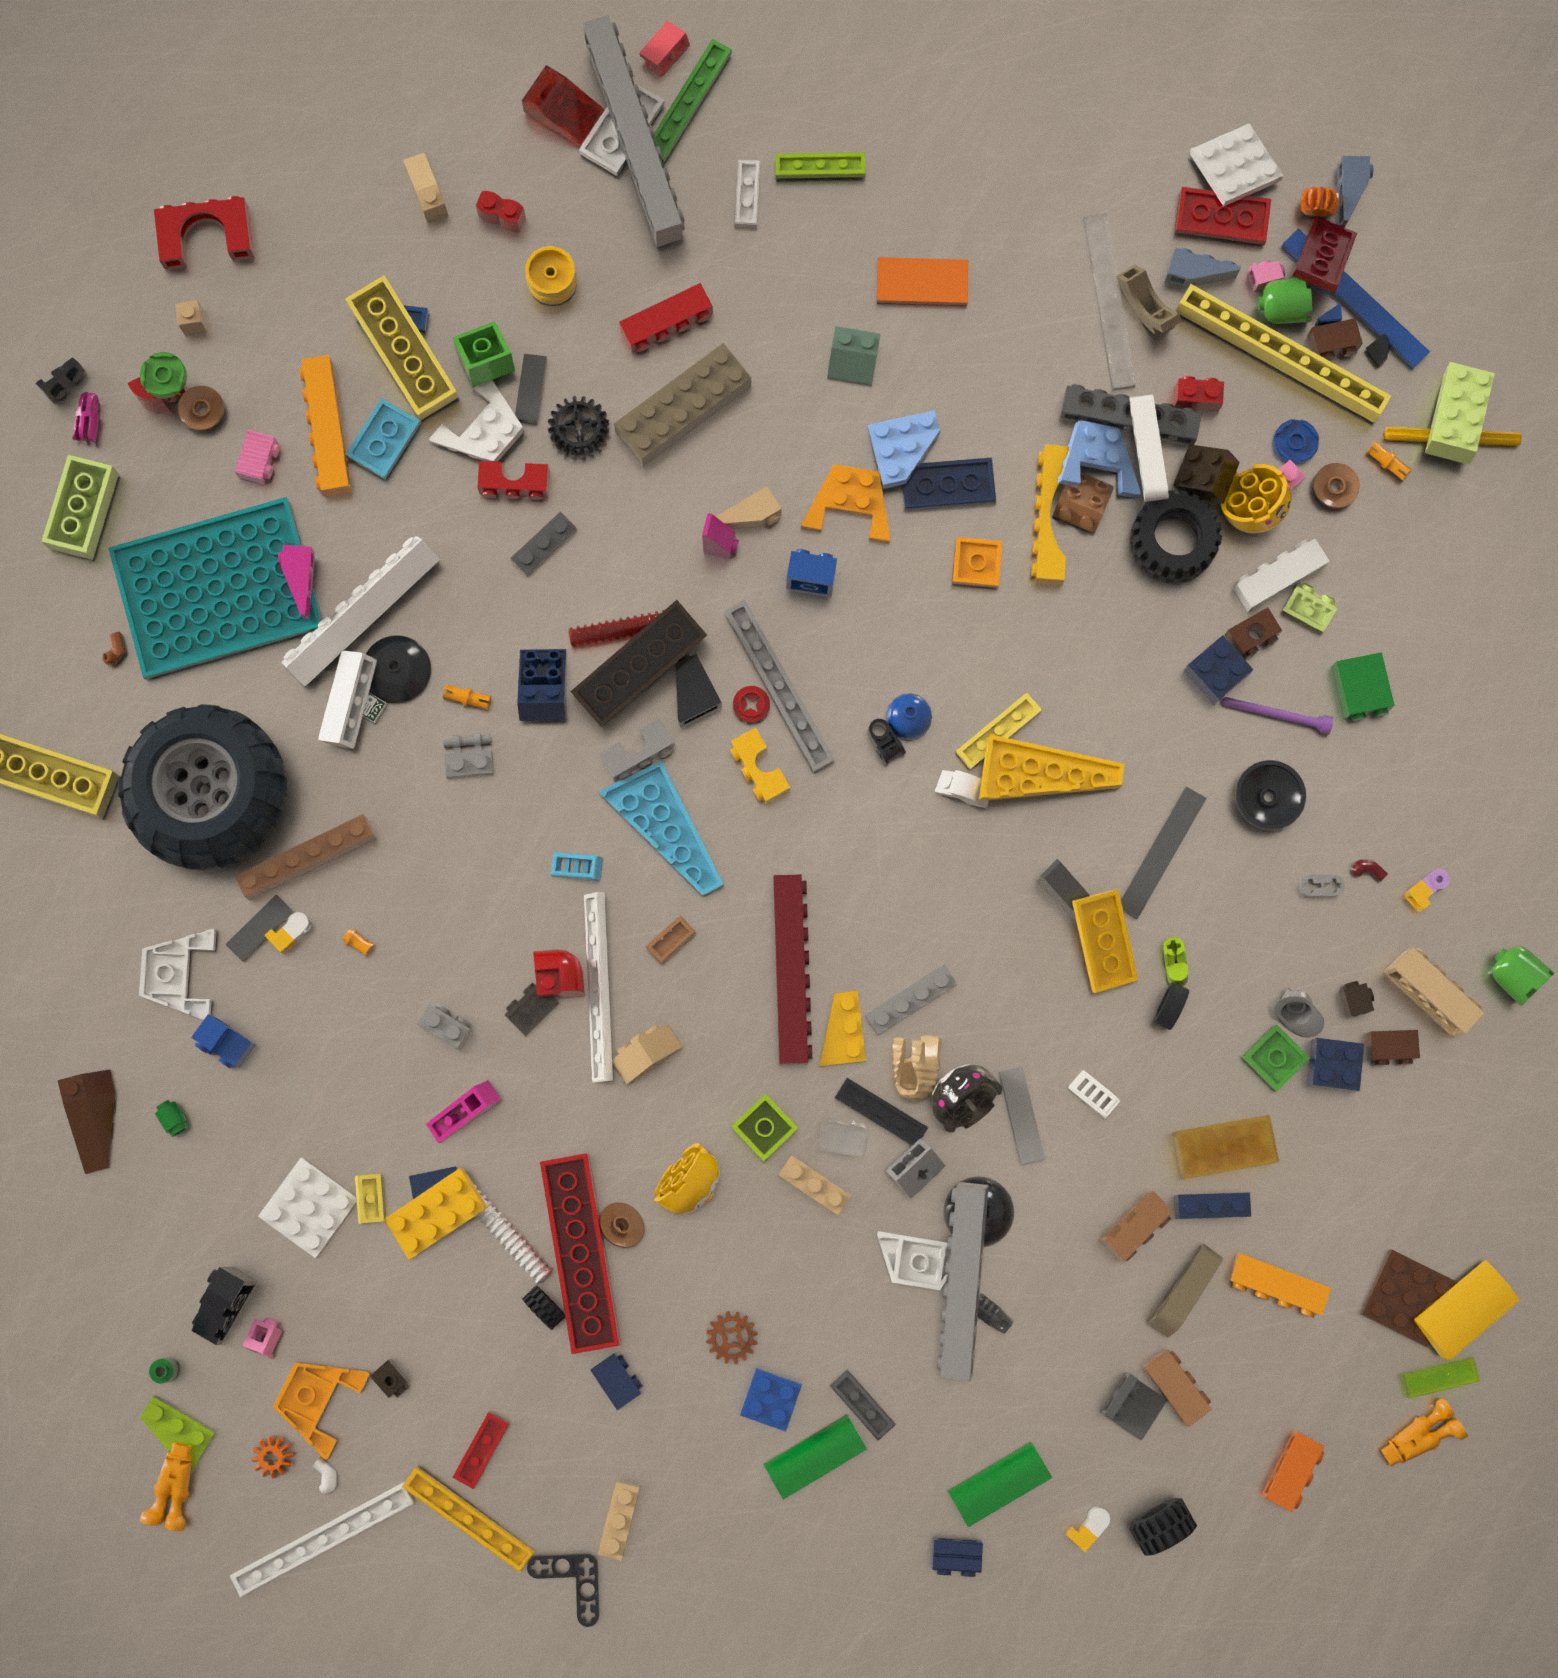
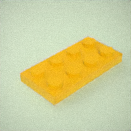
(1105, 940)
(435, 1213)

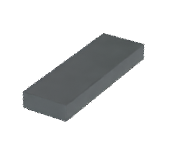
(530, 388)
(253, 933)
(862, 1405)

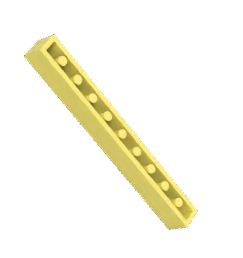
(1283, 353)

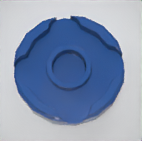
(1296, 441)

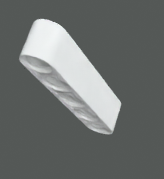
(1149, 448)

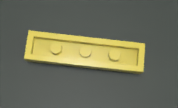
(1004, 726)

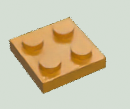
(977, 562)

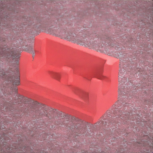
(664, 48)

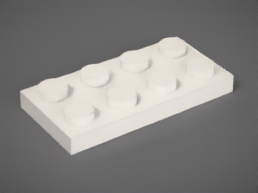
(603, 144)

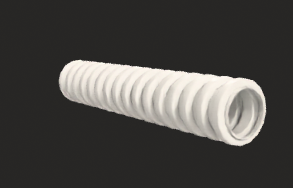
(513, 1242)

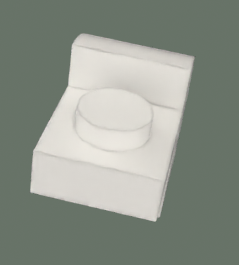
(961, 786)

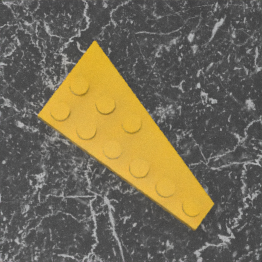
(1029, 769)

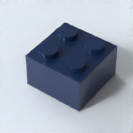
(1218, 670)
(1335, 1065)

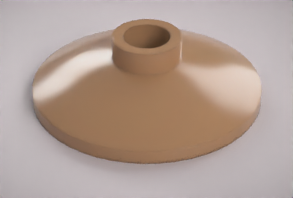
(193, 401)
(1339, 475)
(626, 1219)

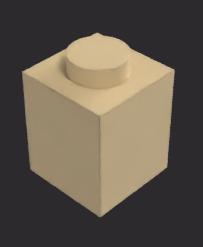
(190, 317)

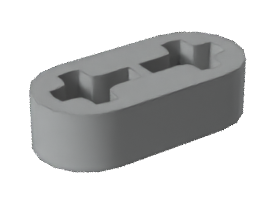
(1321, 880)

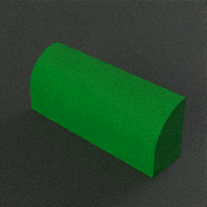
(814, 1456)
(999, 1484)

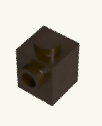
(1356, 999)
(390, 1379)

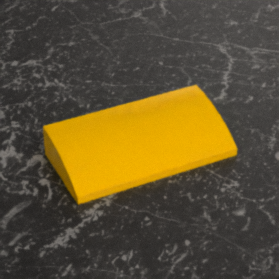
(1466, 1310)

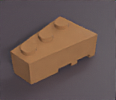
(1136, 1227)

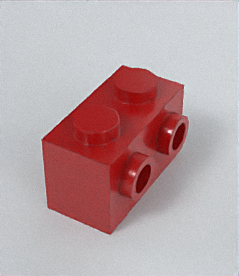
(1199, 394)

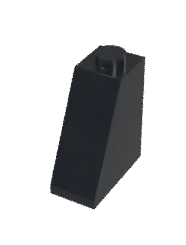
(694, 691)

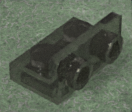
(530, 1009)

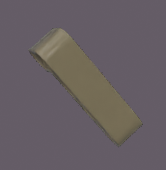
(1186, 1292)

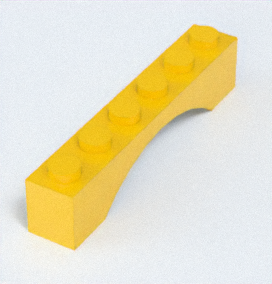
(1049, 559)

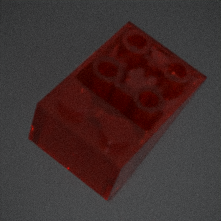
(561, 105)

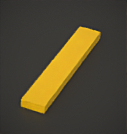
(468, 1519)

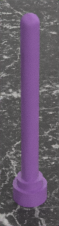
(1323, 723)

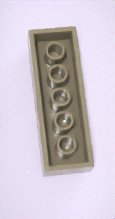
(683, 404)

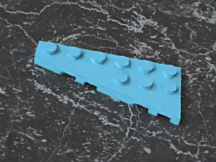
(658, 814)

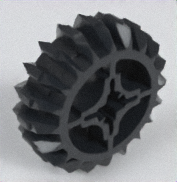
(587, 425)

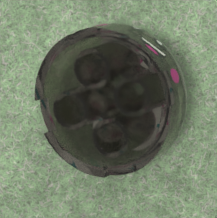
(955, 1088)

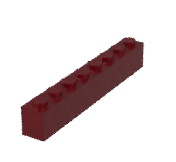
(791, 970)

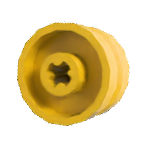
(551, 275)

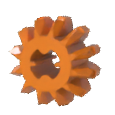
(1319, 202)
(276, 1449)

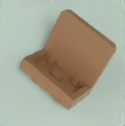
(1084, 503)

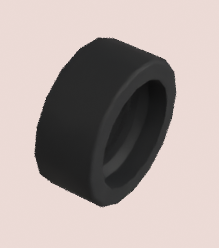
(1171, 1006)

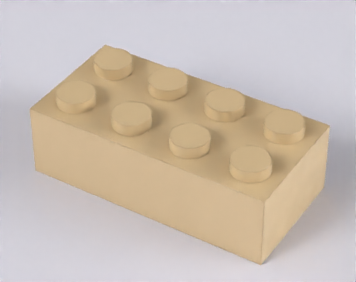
(1434, 992)

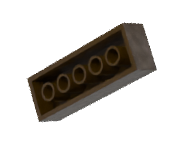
(638, 663)

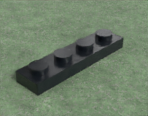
(881, 1112)

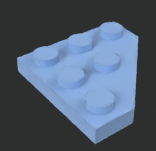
(902, 445)

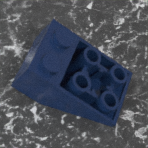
(542, 685)

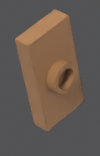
(670, 939)

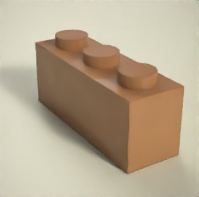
(1177, 1387)

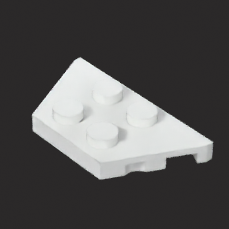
(915, 1260)

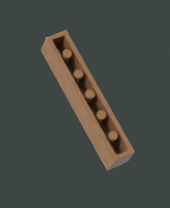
(305, 857)

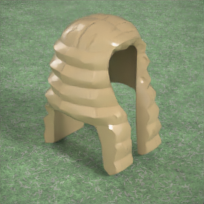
(917, 1074)

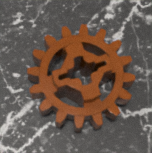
(722, 1351)

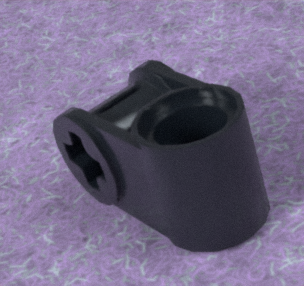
(885, 742)

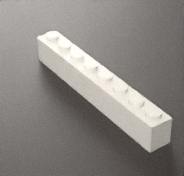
(360, 610)

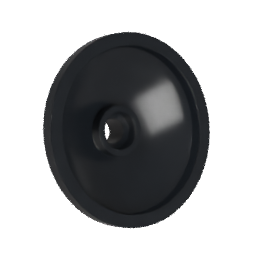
(408, 679)
(1281, 784)

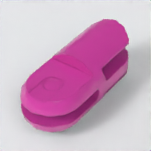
(86, 418)

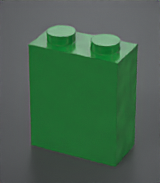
(1363, 686)

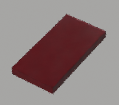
(1325, 254)

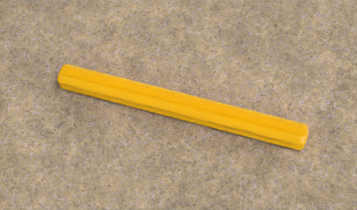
(1422, 435)

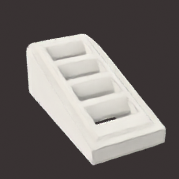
(1103, 1113)

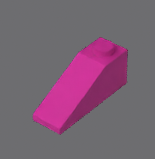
(718, 538)
(298, 568)
(463, 1111)

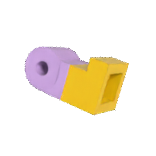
(1426, 887)

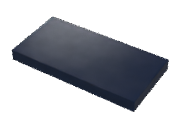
(950, 484)

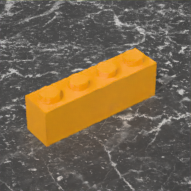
(1279, 1284)

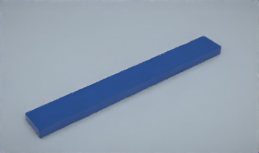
(1368, 310)

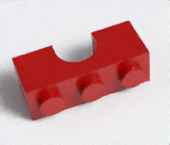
(532, 483)

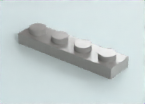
(911, 1000)

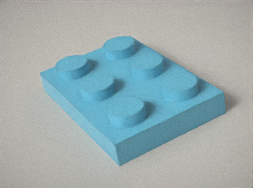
(383, 438)

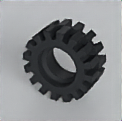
(543, 1307)

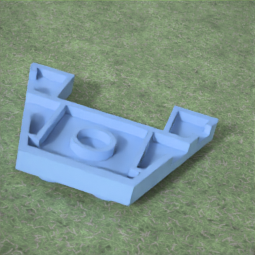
(1102, 449)

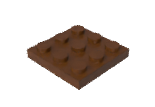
(1403, 1293)

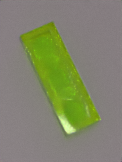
(1440, 1377)

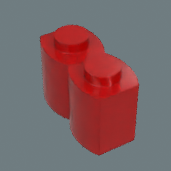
(500, 211)

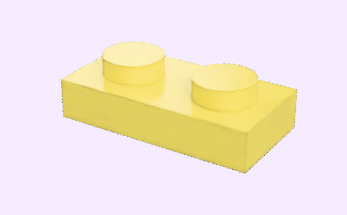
(369, 1198)

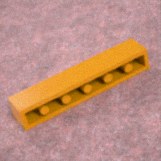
(326, 425)

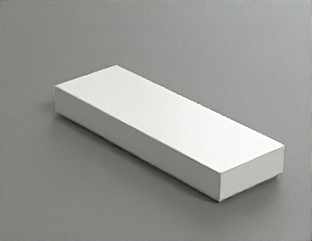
(747, 193)

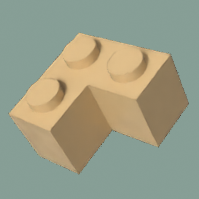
(645, 1052)

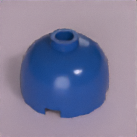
(909, 716)

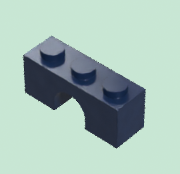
(1212, 1205)

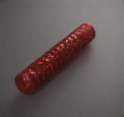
(609, 629)

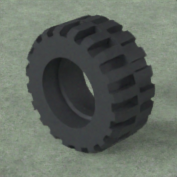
(1166, 564)

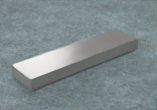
(1021, 1115)

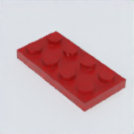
(1204, 215)

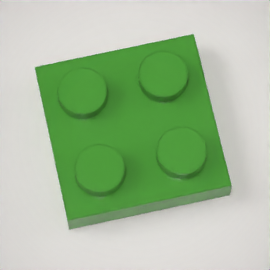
(1276, 1057)

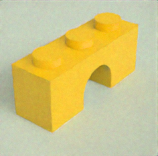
(768, 784)

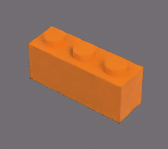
(1294, 1471)

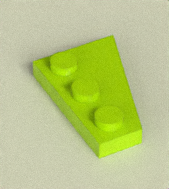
(175, 1426)

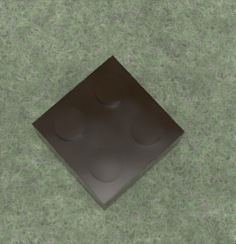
(1207, 473)

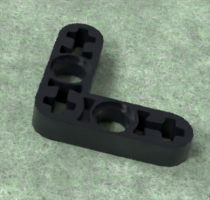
(574, 1571)

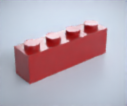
(666, 318)

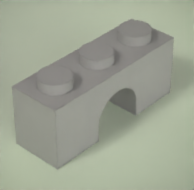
(622, 763)

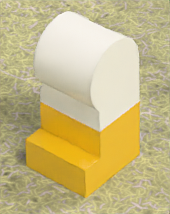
(291, 933)
(1090, 1529)

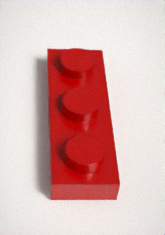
(481, 1450)

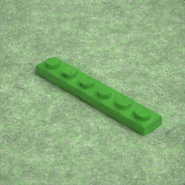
(690, 96)

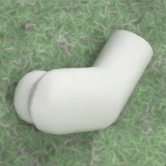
(328, 1476)

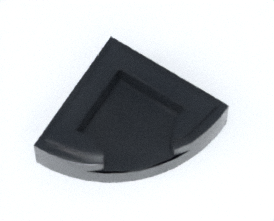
(1379, 349)

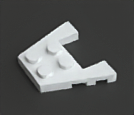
(489, 433)
(167, 972)

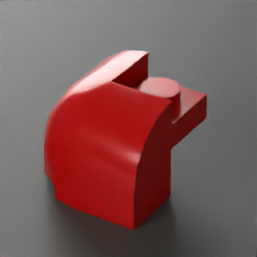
(558, 974)

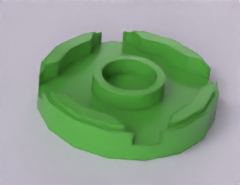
(163, 375)

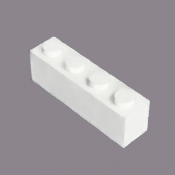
(1281, 574)
(347, 699)

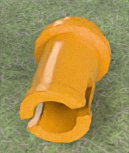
(357, 941)

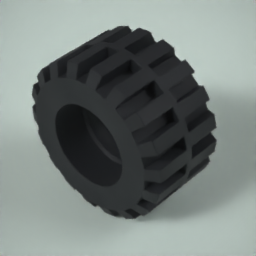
(1163, 1527)

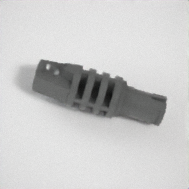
(993, 1314)

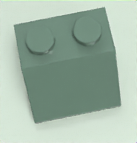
(853, 355)

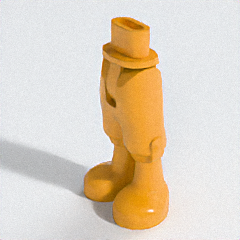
(1417, 1438)
(172, 1481)

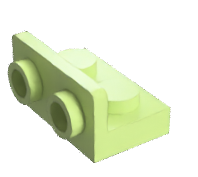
(1311, 607)

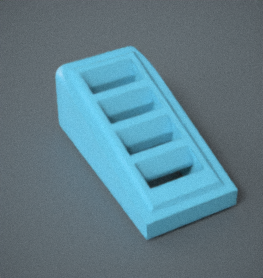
(596, 868)

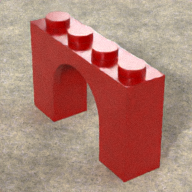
(175, 221)

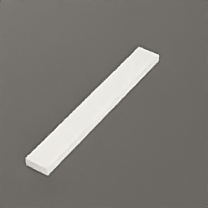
(598, 987)
(322, 1540)

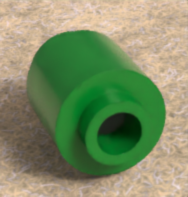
(171, 1118)
(170, 1367)

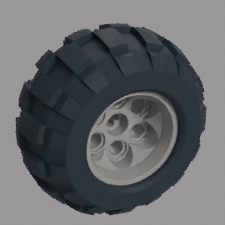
(178, 744)

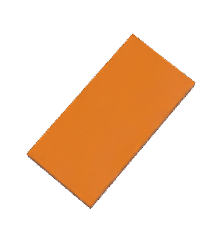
(922, 281)

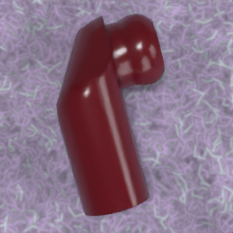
(1369, 866)

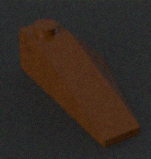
(89, 1110)

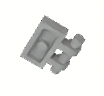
(468, 763)

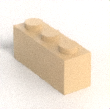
(814, 1185)
(619, 1520)

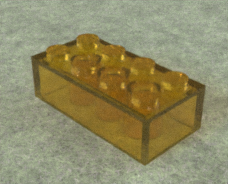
(1225, 1147)

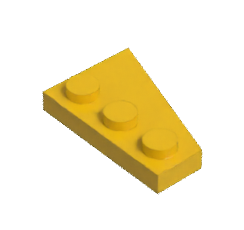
(844, 1032)

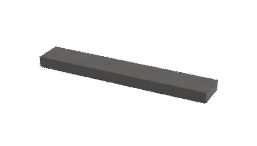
(1162, 852)

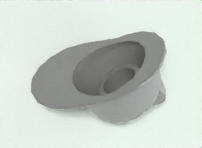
(1299, 1013)

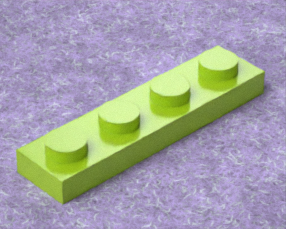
(820, 165)

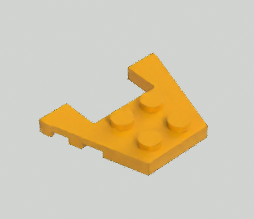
(852, 492)
(307, 1396)

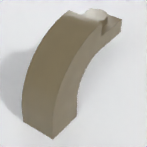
(1145, 302)

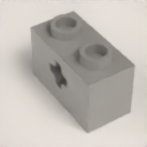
(915, 1168)

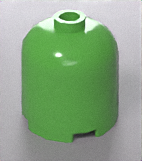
(1286, 301)
(1520, 973)

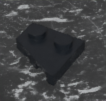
(63, 378)

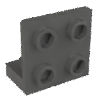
(1134, 1406)

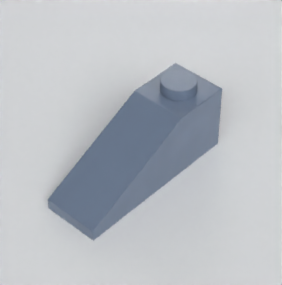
(1352, 179)

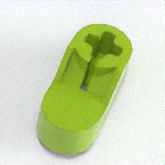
(1174, 951)

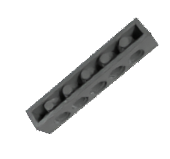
(1074, 411)

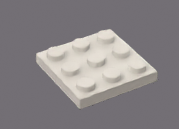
(1236, 164)
(308, 1207)

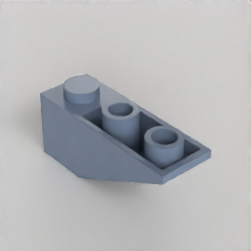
(1197, 269)

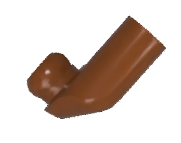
(117, 650)

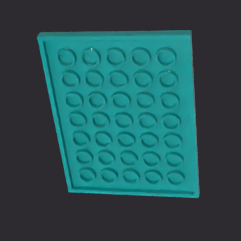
(210, 588)

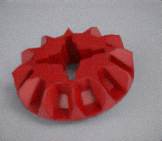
(751, 693)

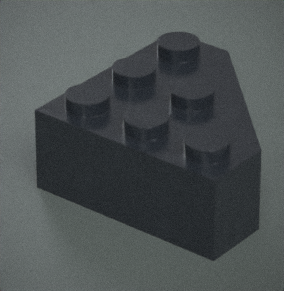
(222, 1303)

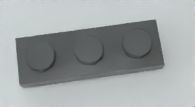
(543, 544)

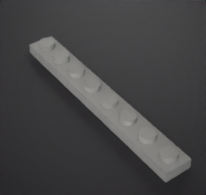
(779, 686)

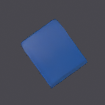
(1331, 316)

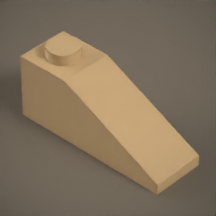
(425, 186)
(753, 511)

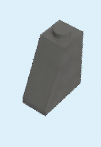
(1062, 886)

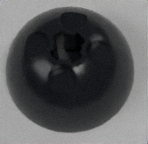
(999, 1210)

